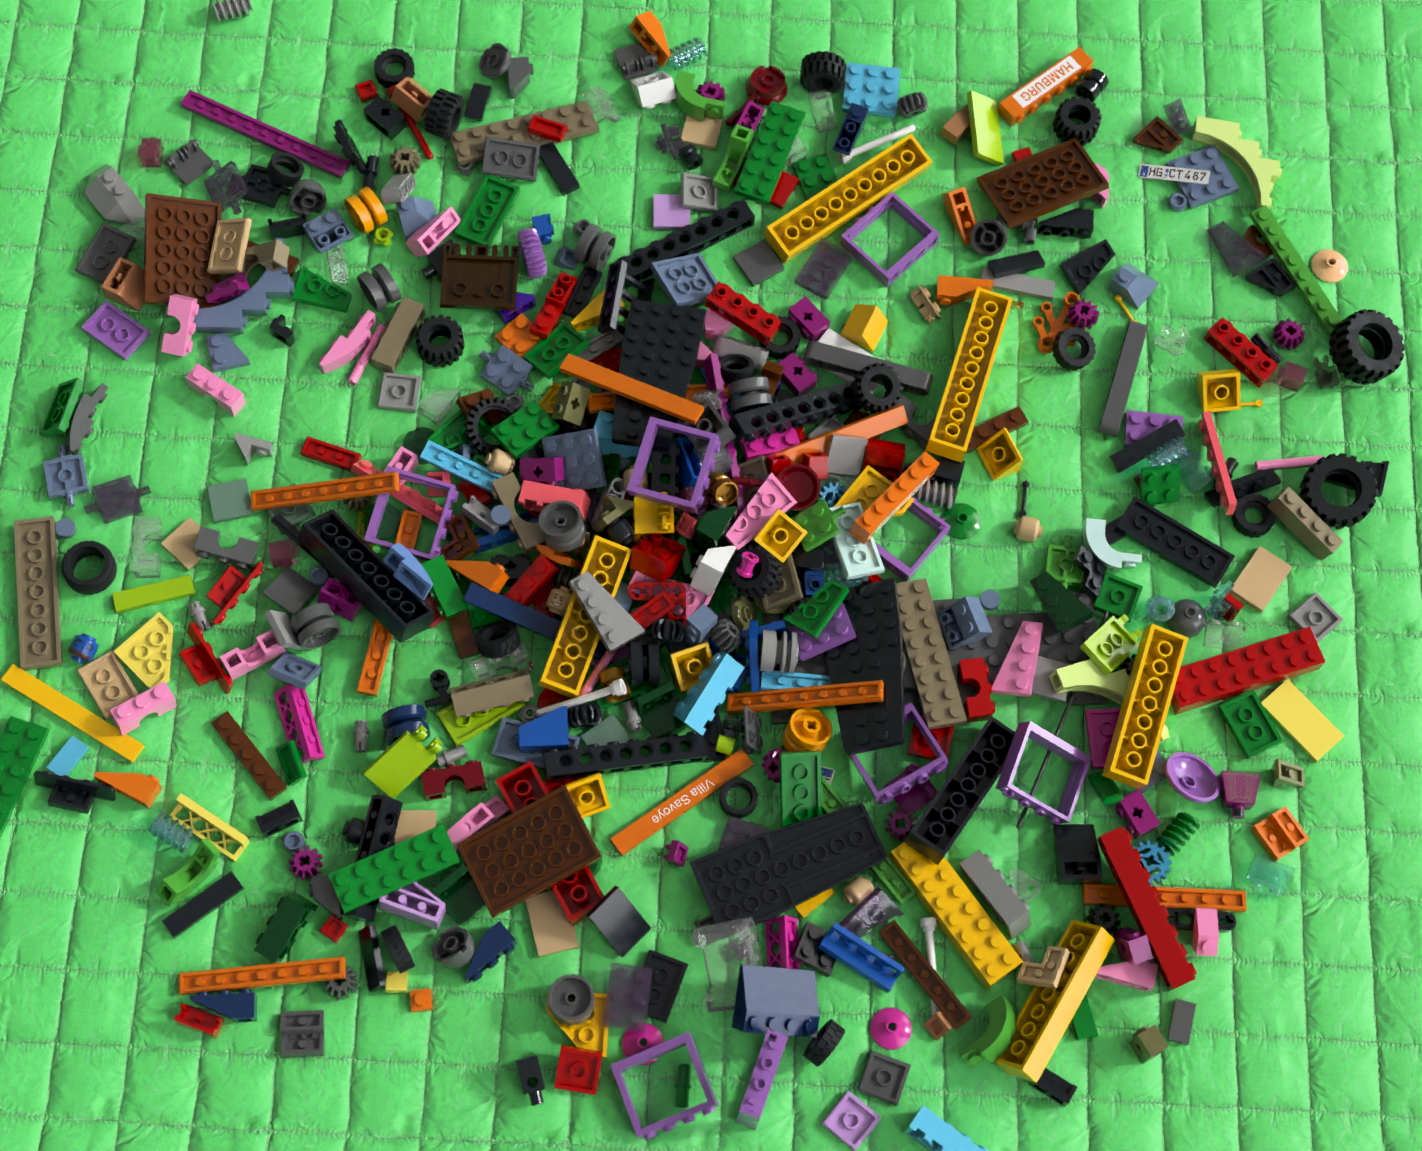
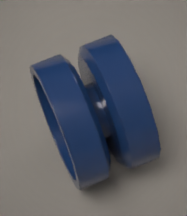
(403, 719)

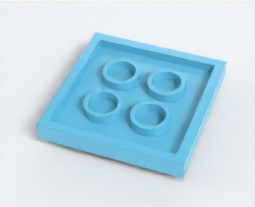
(872, 88)

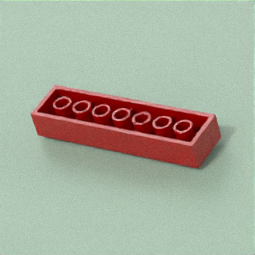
(1246, 669)
(575, 893)
(1145, 907)

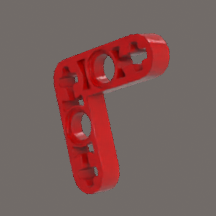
(677, 600)

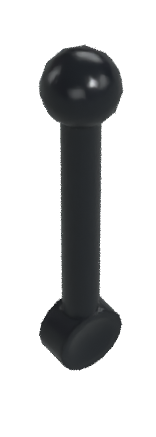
(1025, 484)

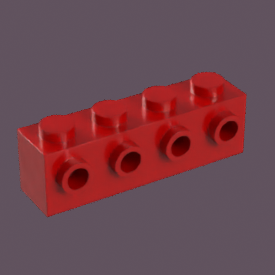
(743, 313)
(1241, 352)

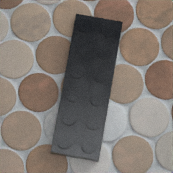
(1175, 542)

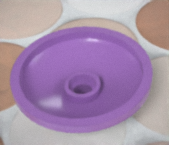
(1192, 777)

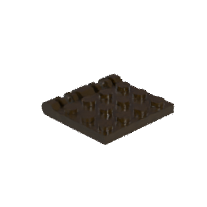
(479, 279)

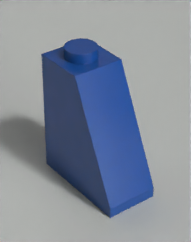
(544, 732)

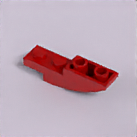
(554, 305)

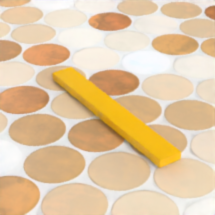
(72, 713)

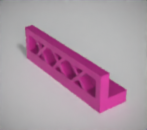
(302, 721)
(786, 938)

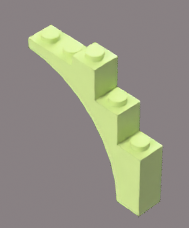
(1245, 153)
(1090, 678)

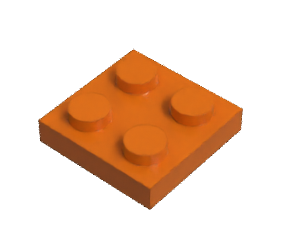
(517, 336)

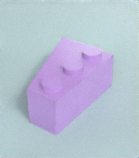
(415, 905)

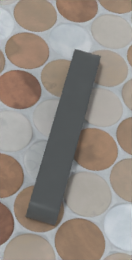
(851, 363)
(1122, 379)

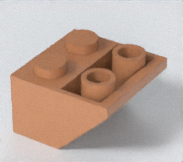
(411, 98)
(125, 284)

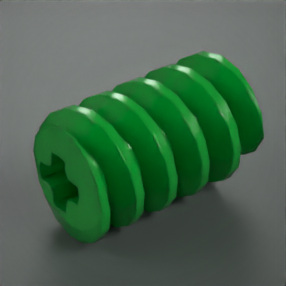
(1176, 832)

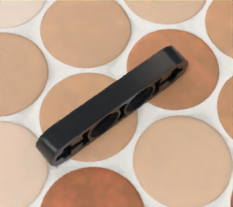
(1191, 913)

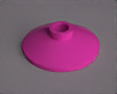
(886, 1038)
(631, 1040)

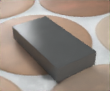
(1181, 1021)

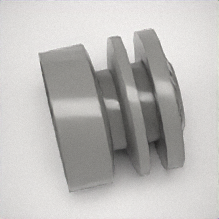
(778, 651)

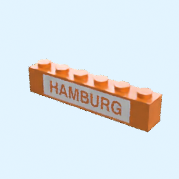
(1045, 86)
(894, 498)

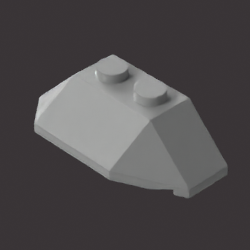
(113, 196)

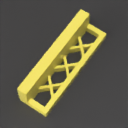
(215, 822)

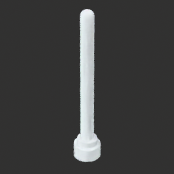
(844, 159)
(616, 688)
(928, 926)

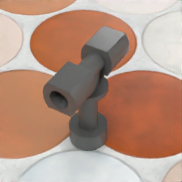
(1028, 229)

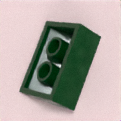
(714, 526)

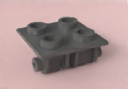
(635, 61)
(189, 162)
(751, 728)

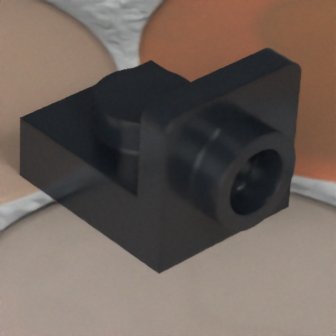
(281, 331)

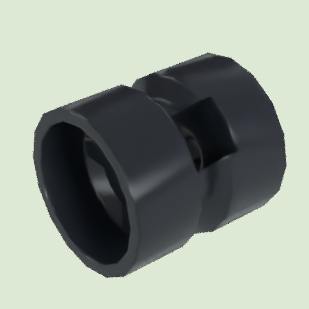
(1092, 85)

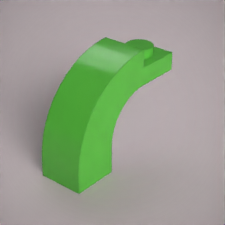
(693, 103)
(735, 157)
(190, 875)
(996, 1037)

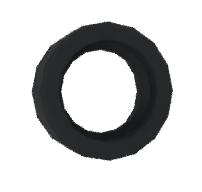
(282, 177)
(736, 361)
(738, 782)

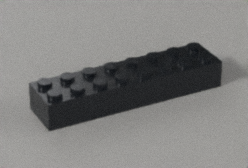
(365, 575)
(962, 792)

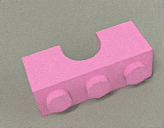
(184, 309)
(224, 394)
(243, 661)
(130, 713)

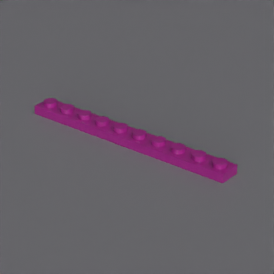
(265, 134)
(714, 382)

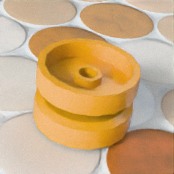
(365, 210)
(807, 731)

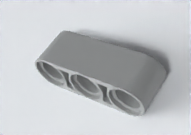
(398, 188)
(727, 345)
(608, 491)

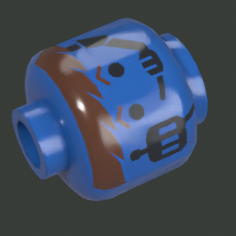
(83, 648)

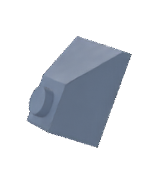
(414, 214)
(1132, 285)

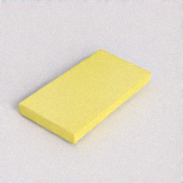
(1301, 720)

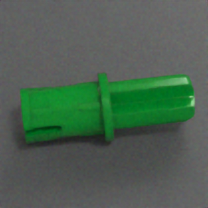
(683, 1086)

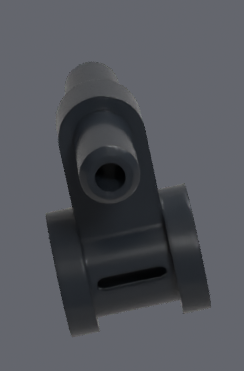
(444, 698)

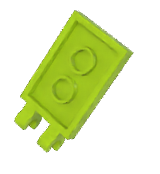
(1111, 644)
(403, 762)

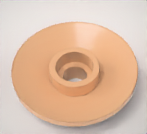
(1324, 270)

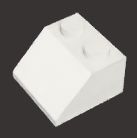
(653, 89)
(711, 569)

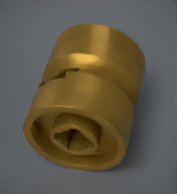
(722, 488)
(610, 675)

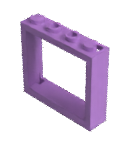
(892, 201)
(643, 456)
(381, 502)
(927, 516)
(917, 777)
(1074, 783)
(652, 1053)
(761, 1079)

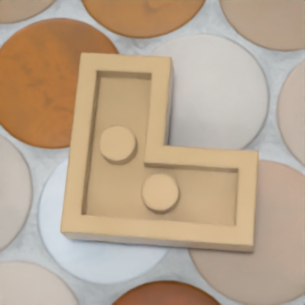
(1048, 972)

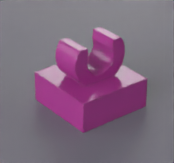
(677, 853)

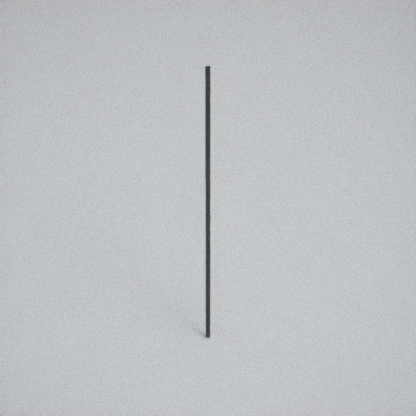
(1056, 734)

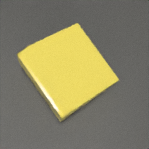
(396, 982)

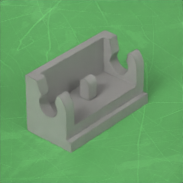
(480, 515)

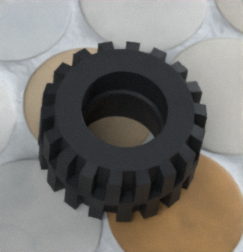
(823, 71)
(1079, 109)
(443, 113)
(439, 354)
(887, 377)
(764, 582)

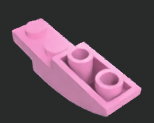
(346, 349)
(477, 820)

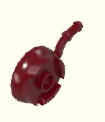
(762, 88)
(798, 481)

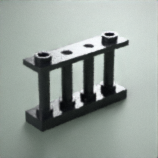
(613, 294)

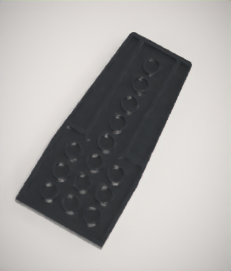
(661, 351)
(871, 657)
(787, 865)

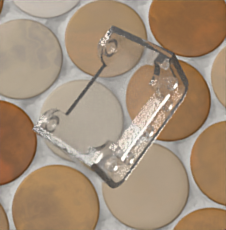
(724, 949)

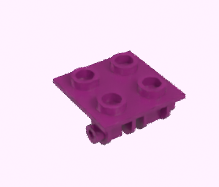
(918, 795)

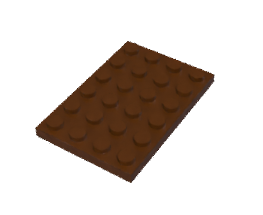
(1042, 183)
(178, 248)
(529, 851)

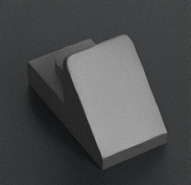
(251, 445)

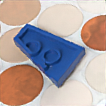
(753, 660)

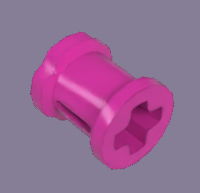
(747, 564)

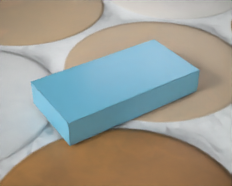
(68, 757)

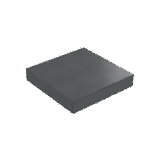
(758, 263)
(884, 1078)

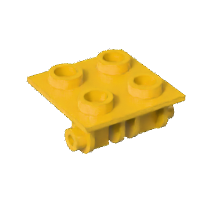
(653, 517)

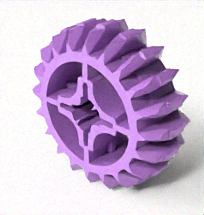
(532, 253)

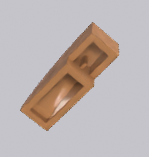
(957, 126)

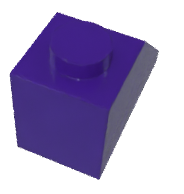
(523, 304)

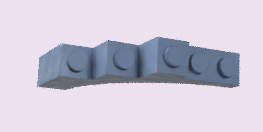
(255, 302)

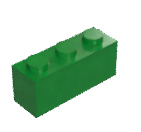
(444, 588)

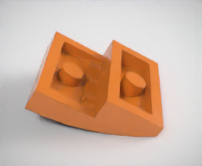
(560, 557)
(1279, 833)

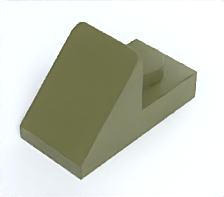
(615, 508)
(1287, 774)

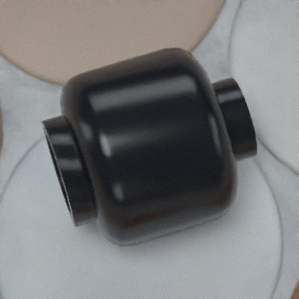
(620, 531)
(353, 830)

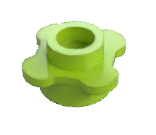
(379, 232)

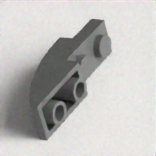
(81, 419)

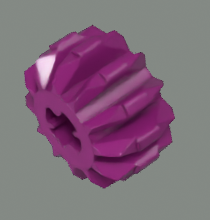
(711, 91)
(1083, 314)
(1288, 334)
(772, 764)
(900, 816)
(305, 870)

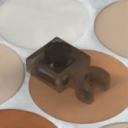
(1325, 375)

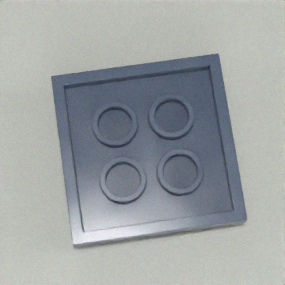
(1220, 181)
(684, 279)
(580, 458)

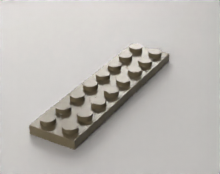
(470, 142)
(789, 587)
(38, 593)
(928, 657)

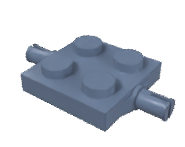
(506, 370)
(66, 476)

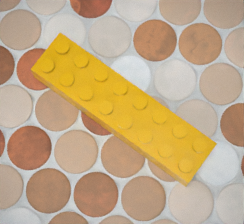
(576, 635)
(1145, 706)
(958, 915)
(1051, 1009)

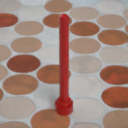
(425, 148)

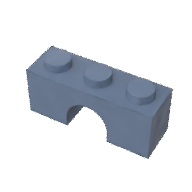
(698, 626)

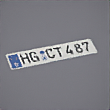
(1174, 173)

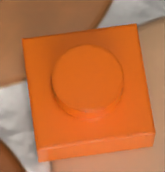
(421, 1000)

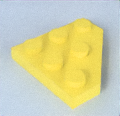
(149, 651)

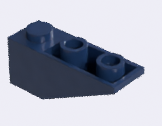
(851, 129)
(492, 946)
(233, 1006)

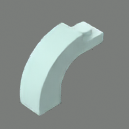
(1096, 544)

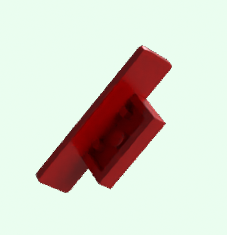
(228, 588)
(202, 662)

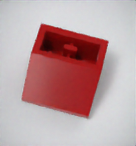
(885, 458)
(657, 557)

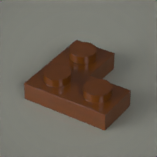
(466, 402)
(464, 539)

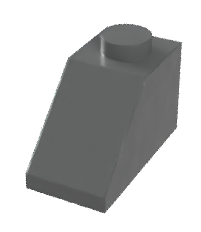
(519, 75)
(325, 895)

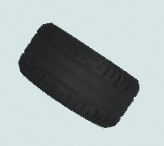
(80, 551)

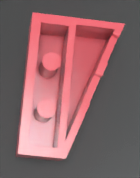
(537, 496)

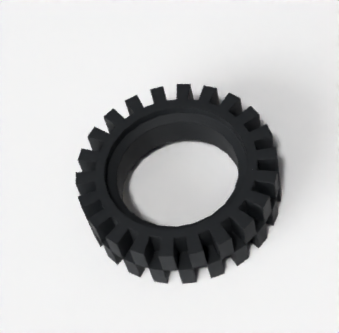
(472, 420)

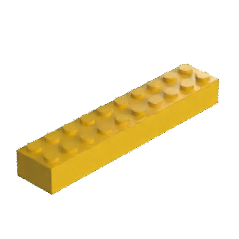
(847, 198)
(969, 375)

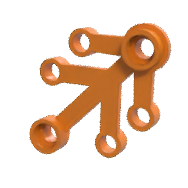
(1056, 326)

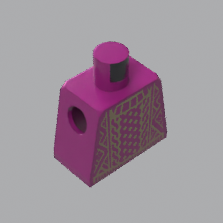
(1238, 791)

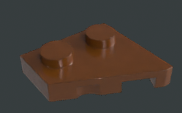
(1158, 136)

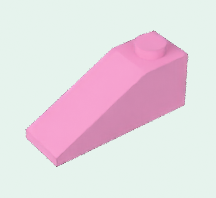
(433, 232)
(1138, 976)

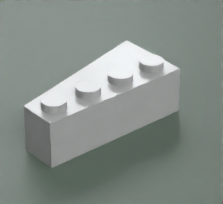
(606, 615)
(997, 893)

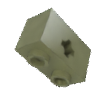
(571, 403)
(1148, 1043)

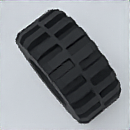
(1383, 338)
(1349, 469)

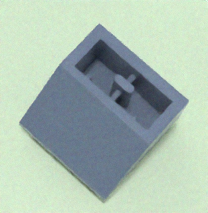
(327, 231)
(964, 622)

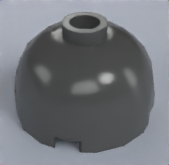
(307, 197)
(989, 237)
(1187, 619)
(454, 948)

